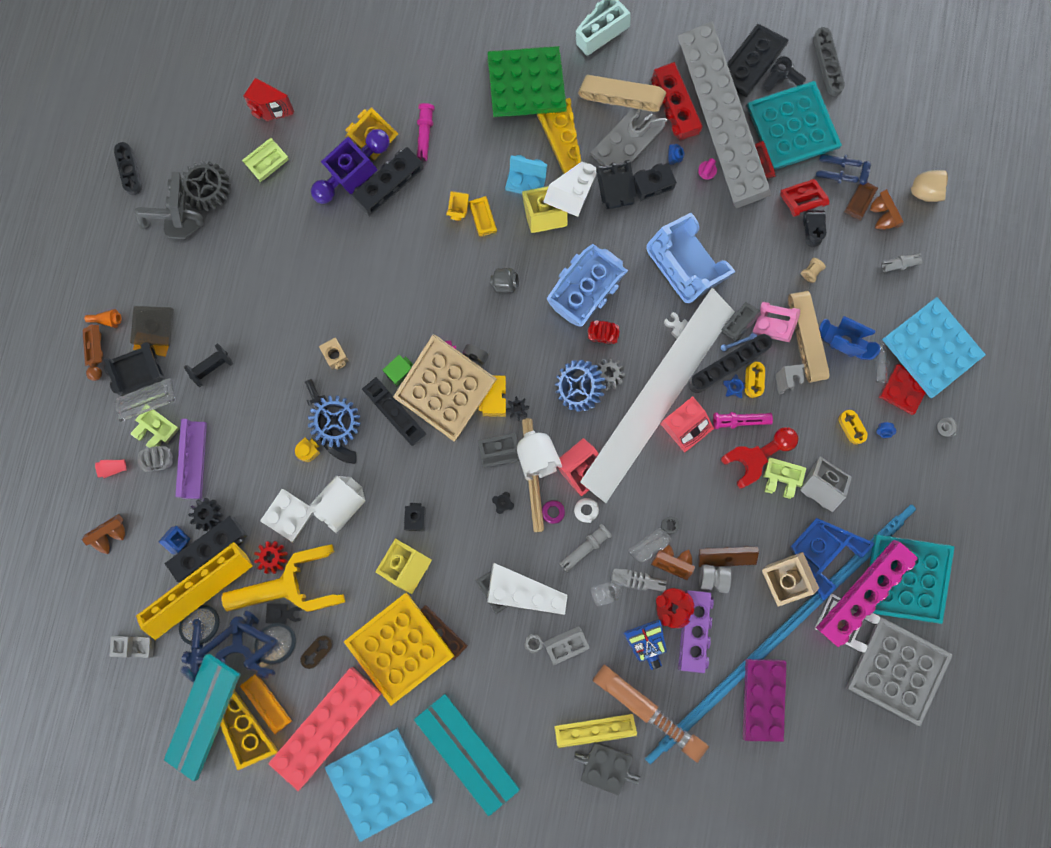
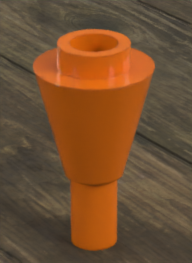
(109, 318)

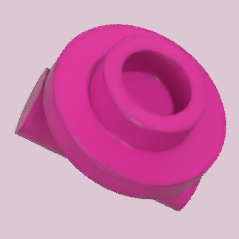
(708, 169)

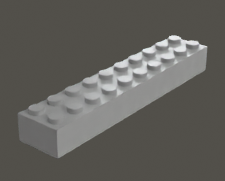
(724, 115)

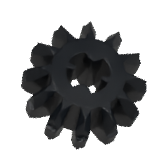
(202, 508)

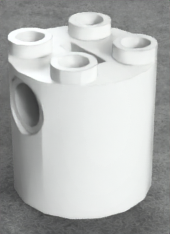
(338, 502)

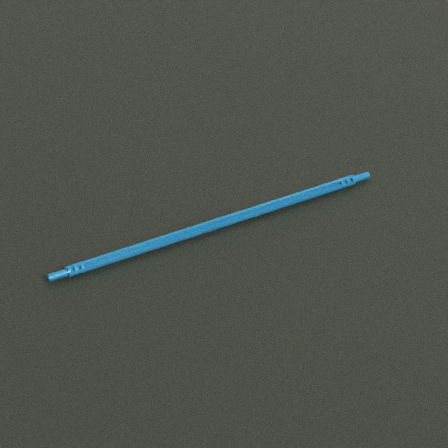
(775, 639)

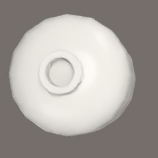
(537, 455)

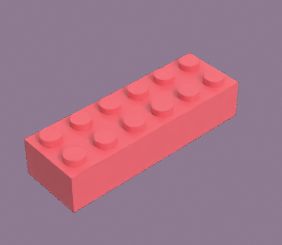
(325, 728)

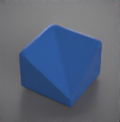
(174, 540)

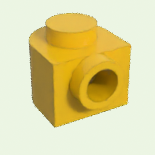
(307, 450)

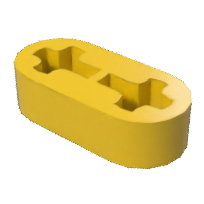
(755, 379)
(856, 424)

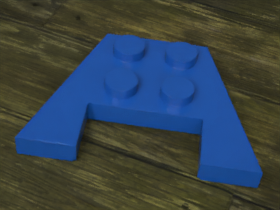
(821, 544)

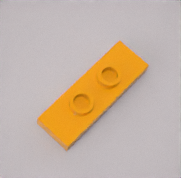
(265, 703)

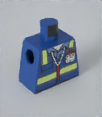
(647, 642)

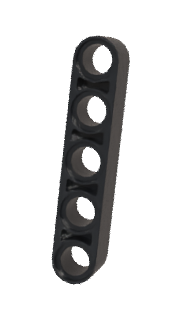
(736, 357)

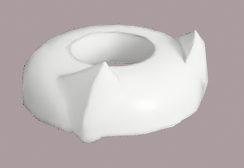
(586, 518)

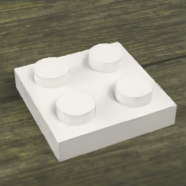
(287, 515)

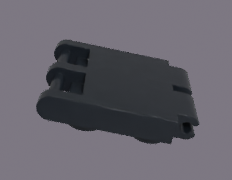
(617, 185)

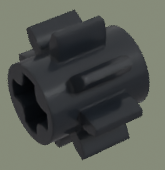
(518, 414)

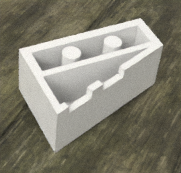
(571, 189)

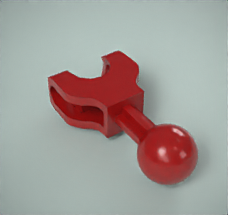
(754, 458)

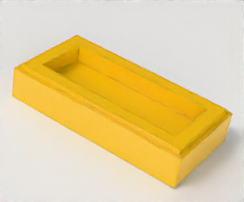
(482, 216)

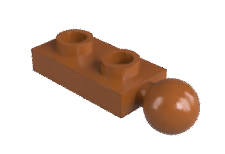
(92, 351)

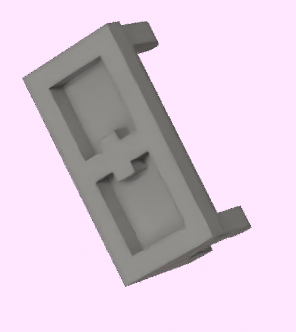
(786, 376)
(566, 645)

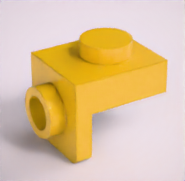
(458, 205)

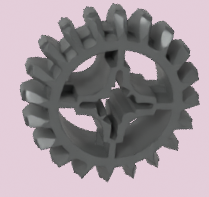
(198, 178)

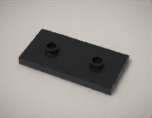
(755, 58)

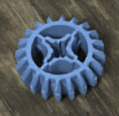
(590, 375)
(321, 409)

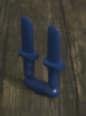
(841, 176)

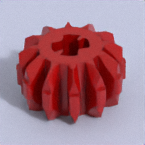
(603, 332)
(276, 562)

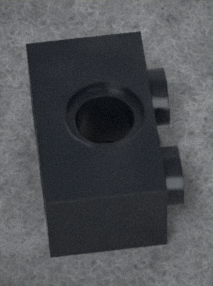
(647, 189)

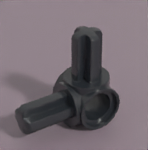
(778, 74)

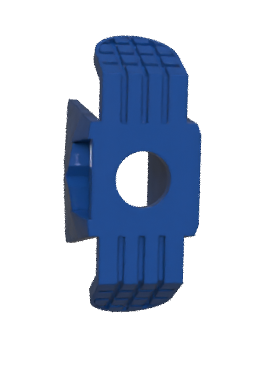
(855, 331)

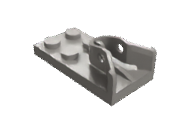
(629, 138)

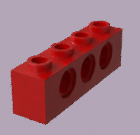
(670, 76)

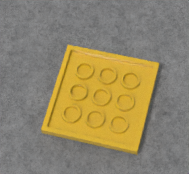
(398, 648)

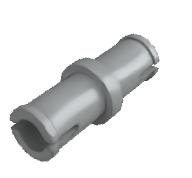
(902, 262)

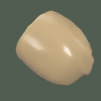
(930, 186)

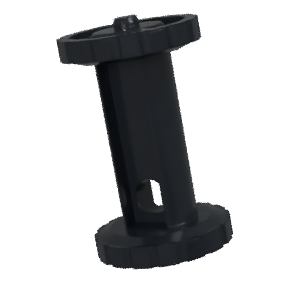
(208, 365)

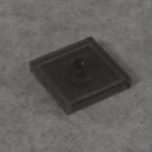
(152, 325)

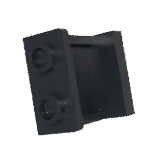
(134, 370)

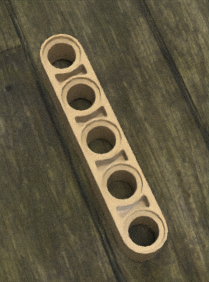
(622, 93)
(809, 337)

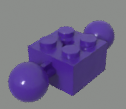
(349, 165)

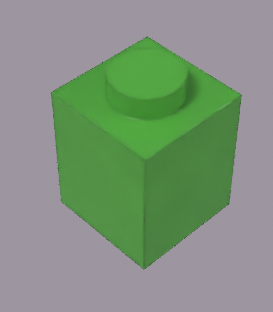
(398, 369)

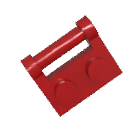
(804, 192)

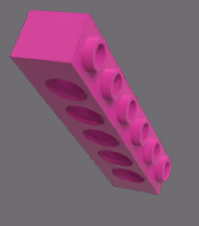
(868, 581)

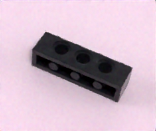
(385, 191)
(179, 563)

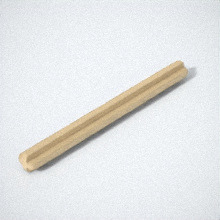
(534, 488)

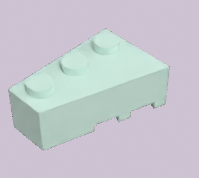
(602, 25)

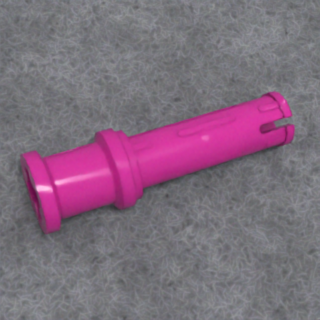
(425, 123)
(733, 420)

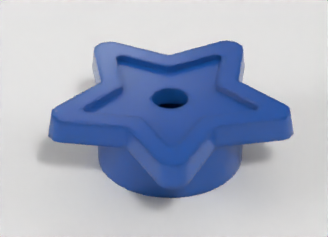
(738, 383)

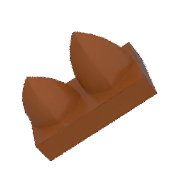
(892, 217)
(97, 536)
(678, 566)

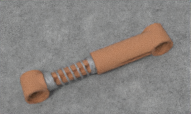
(649, 712)

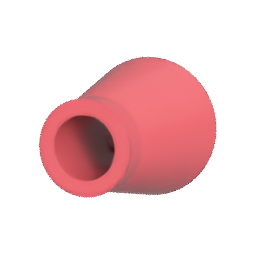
(107, 468)

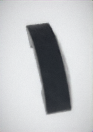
(394, 411)

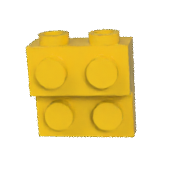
(368, 121)

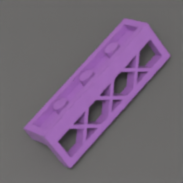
(191, 459)

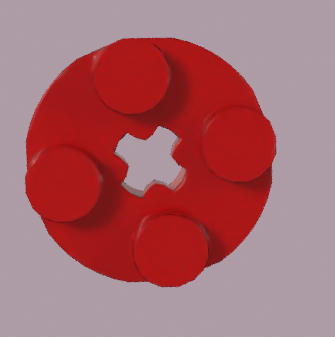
(665, 608)

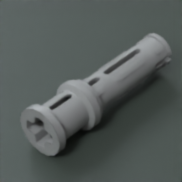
(593, 542)

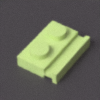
(265, 159)

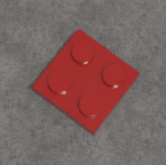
(902, 390)

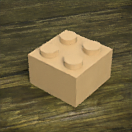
(790, 579)

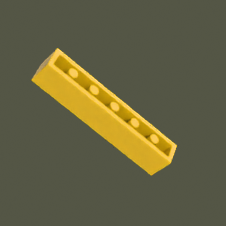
(194, 591)

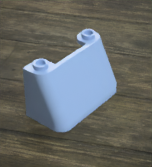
(685, 259)

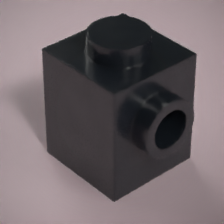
(415, 517)

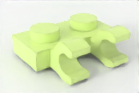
(158, 425)
(784, 472)

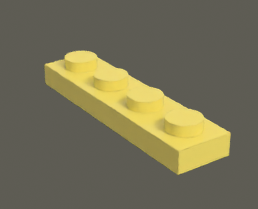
(595, 731)

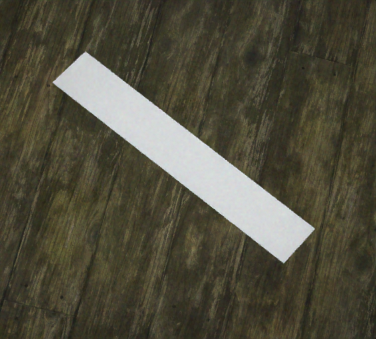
(657, 396)

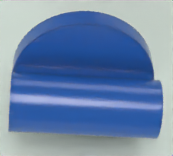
(676, 154)

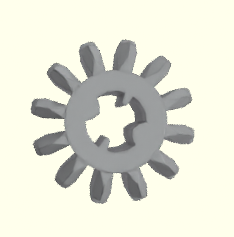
(617, 374)
(155, 458)

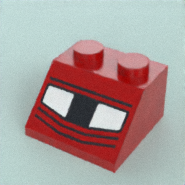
(267, 101)

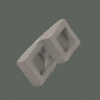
(131, 646)

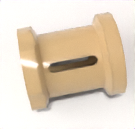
(813, 270)

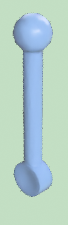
(724, 347)

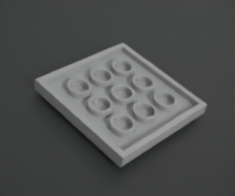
(899, 671)

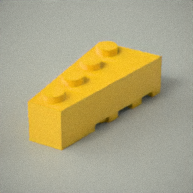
(245, 735)

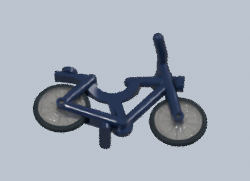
(271, 645)

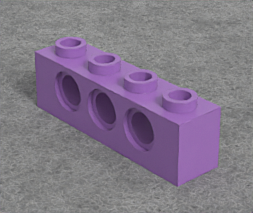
(687, 641)

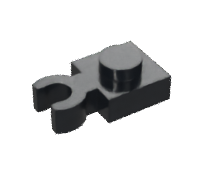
(279, 613)

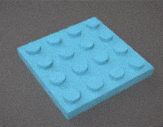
(933, 347)
(378, 784)

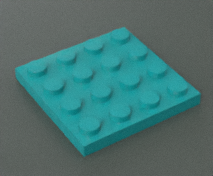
(794, 125)
(923, 588)

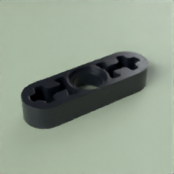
(122, 162)

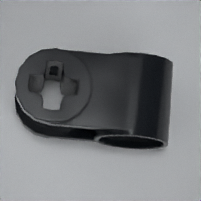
(814, 226)

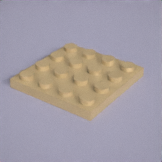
(444, 387)

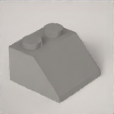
(826, 484)

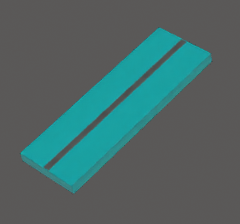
(201, 717)
(467, 755)

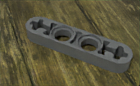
(828, 61)

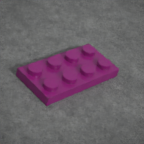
(764, 700)

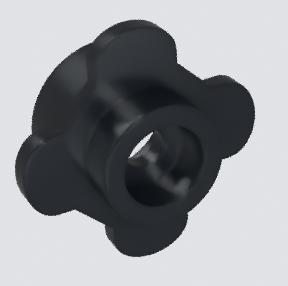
(508, 504)

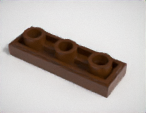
(728, 556)
(453, 642)

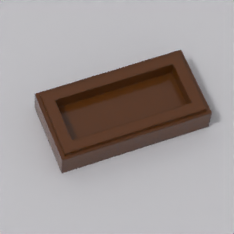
(861, 200)

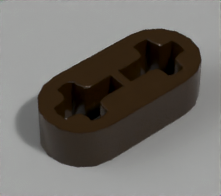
(313, 649)

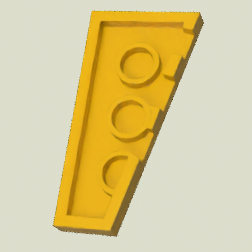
(562, 136)

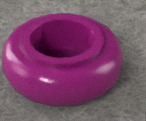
(547, 518)

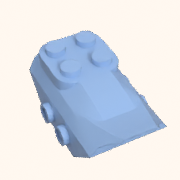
(586, 284)

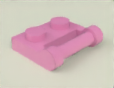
(773, 327)

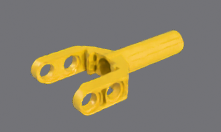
(283, 587)

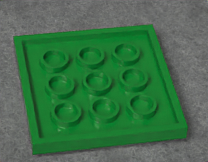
(526, 81)

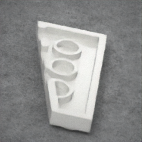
(522, 592)

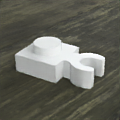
(676, 325)

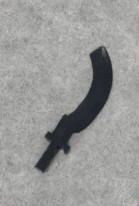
(338, 452)

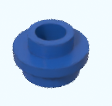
(886, 430)

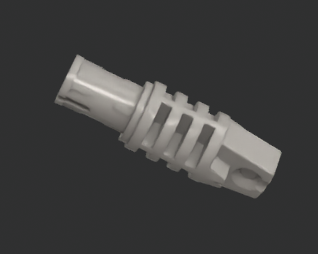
(637, 580)

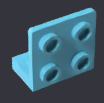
(525, 174)

